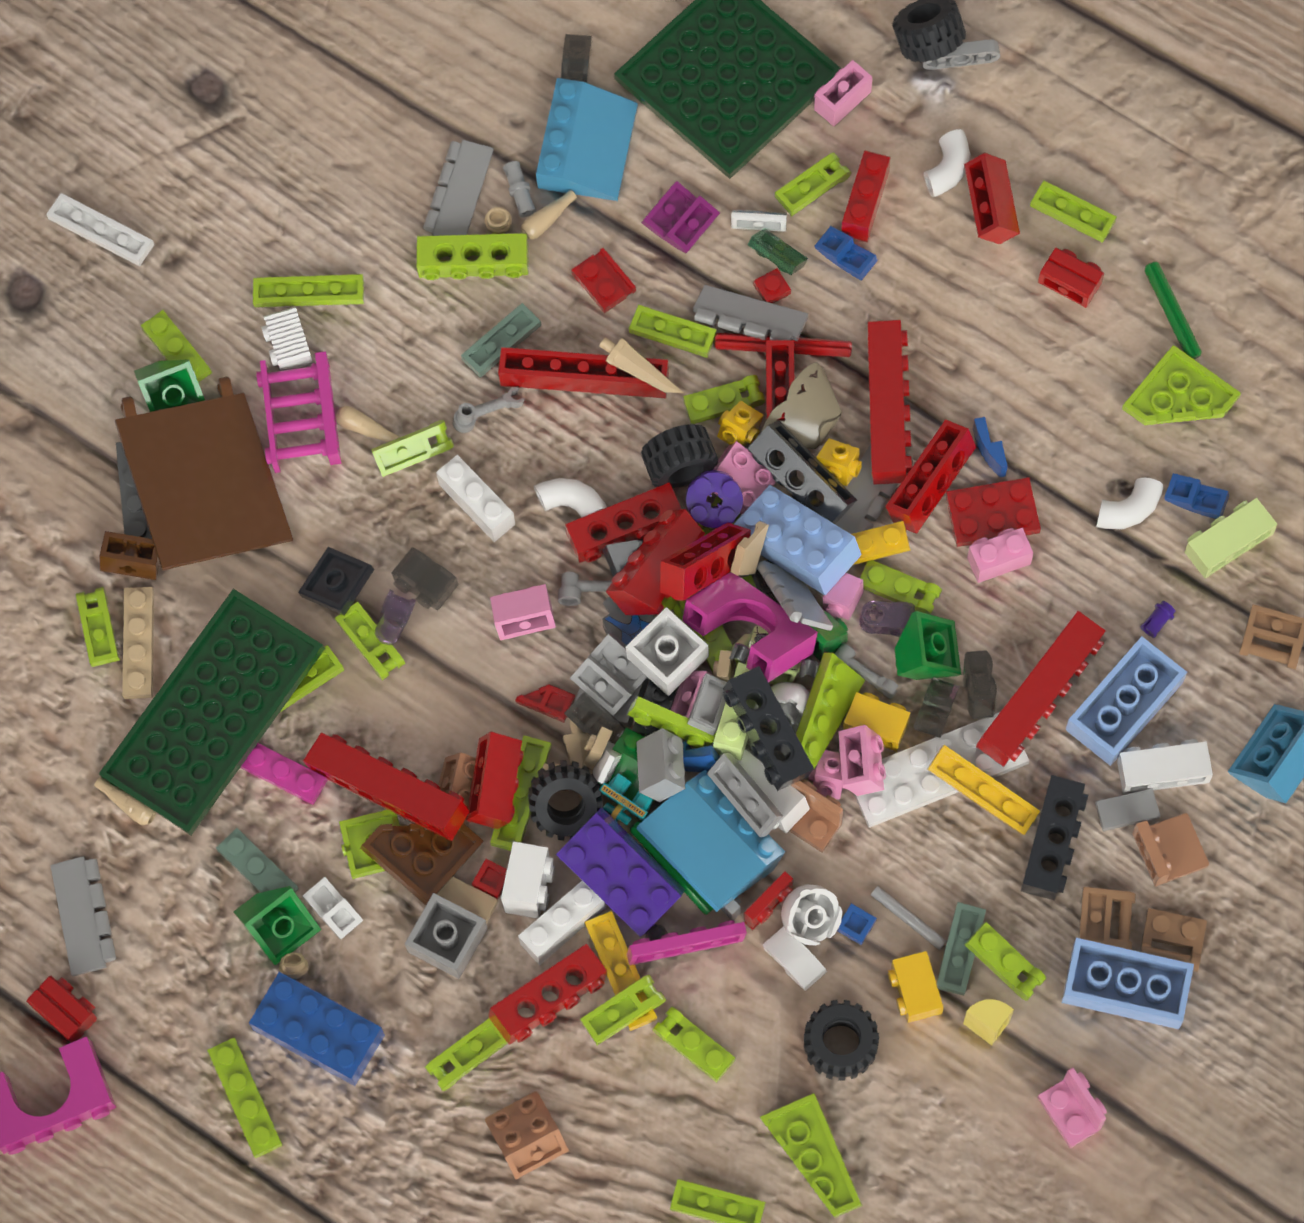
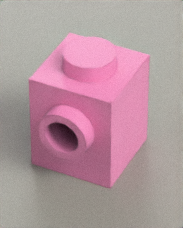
(843, 597)

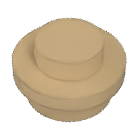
(498, 220)
(293, 965)

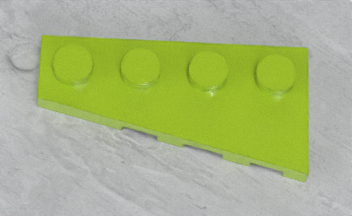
(827, 705)
(812, 1148)

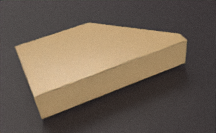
(749, 551)

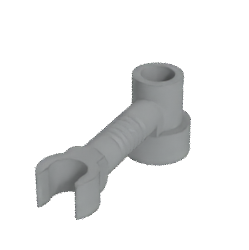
(466, 415)
(571, 588)
(883, 685)

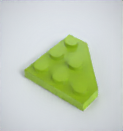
(1179, 392)

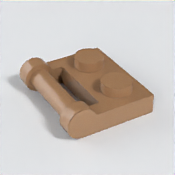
(1274, 627)
(1096, 916)
(1175, 931)

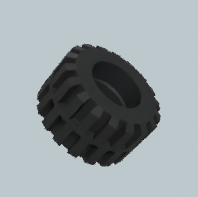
(929, 29)
(679, 455)
(559, 778)
(841, 1015)

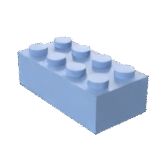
(801, 540)
(1126, 701)
(1127, 983)

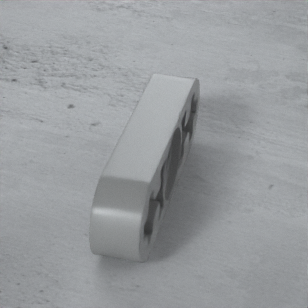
(967, 54)

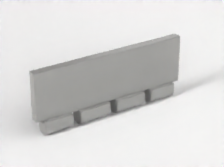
(463, 184)
(756, 315)
(868, 501)
(794, 596)
(78, 915)

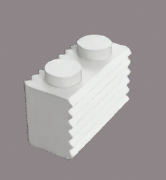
(287, 340)

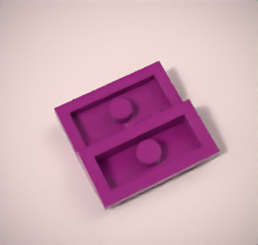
(680, 217)

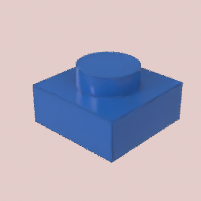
(856, 924)

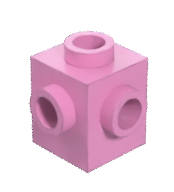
(826, 778)

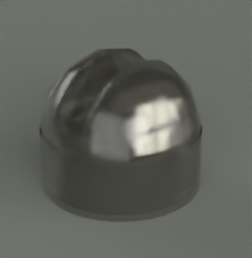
(655, 932)

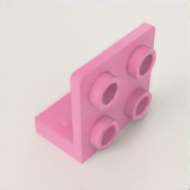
(749, 474)
(1073, 1108)

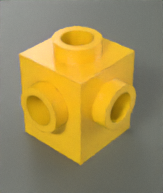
(740, 424)
(840, 460)

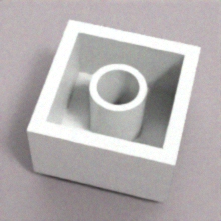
(667, 651)
(527, 880)

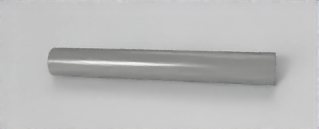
(909, 918)

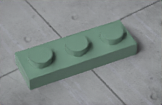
(507, 333)
(253, 863)
(957, 957)

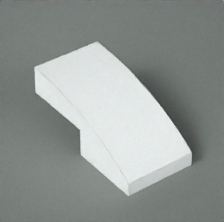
(607, 764)
(332, 908)
(794, 958)

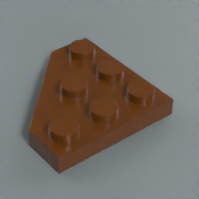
(420, 857)

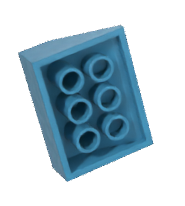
(586, 141)
(710, 842)

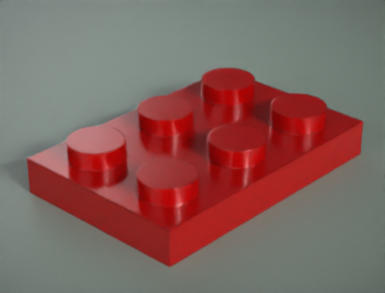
(992, 509)

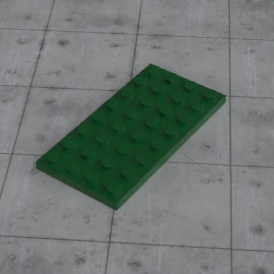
(212, 711)

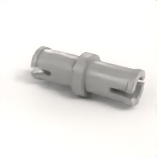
(519, 189)

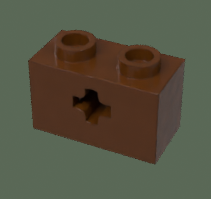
(129, 556)

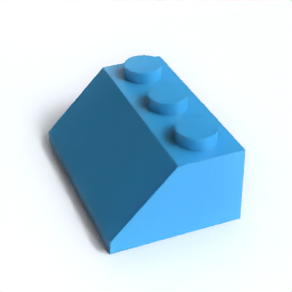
(1274, 755)

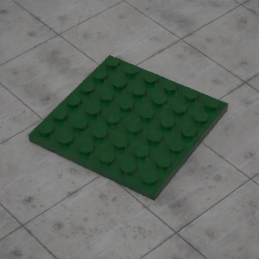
(727, 78)

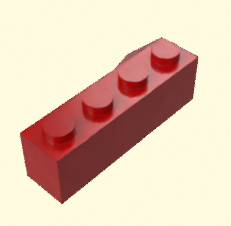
(638, 583)

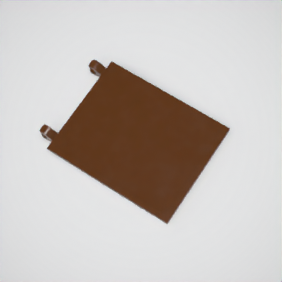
(202, 479)

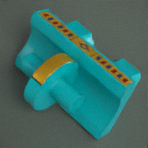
(615, 790)

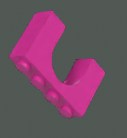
(736, 599)
(87, 1099)

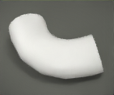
(951, 168)
(570, 494)
(1134, 508)

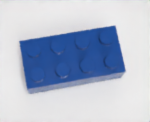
(317, 1028)

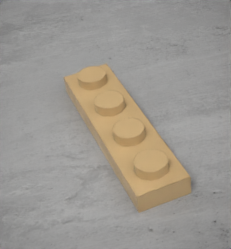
(138, 642)

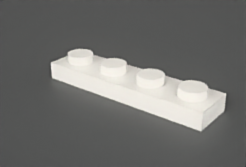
(100, 229)

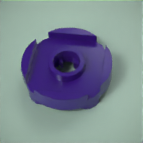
(726, 488)

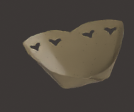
(812, 412)

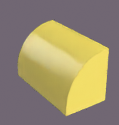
(988, 1019)

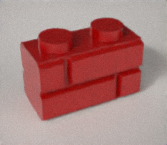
(1071, 276)
(62, 1009)

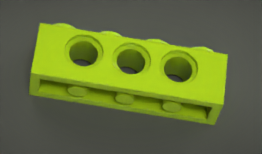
(460, 247)

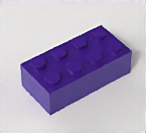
(621, 872)

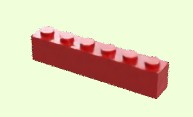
(573, 373)
(887, 401)
(1040, 689)
(387, 786)

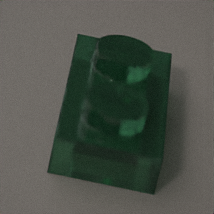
(777, 251)

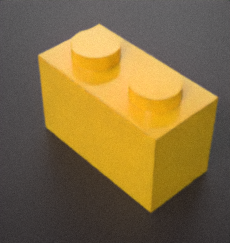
(884, 719)
(916, 987)

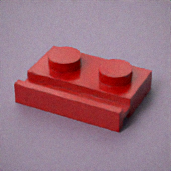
(603, 280)
(768, 901)

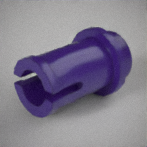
(1159, 617)

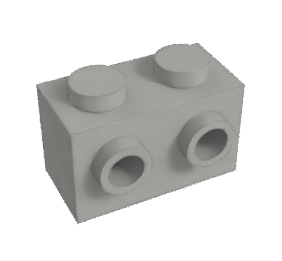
(660, 765)

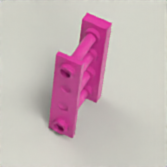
(321, 396)

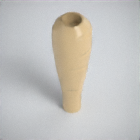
(543, 218)
(360, 423)
(132, 807)

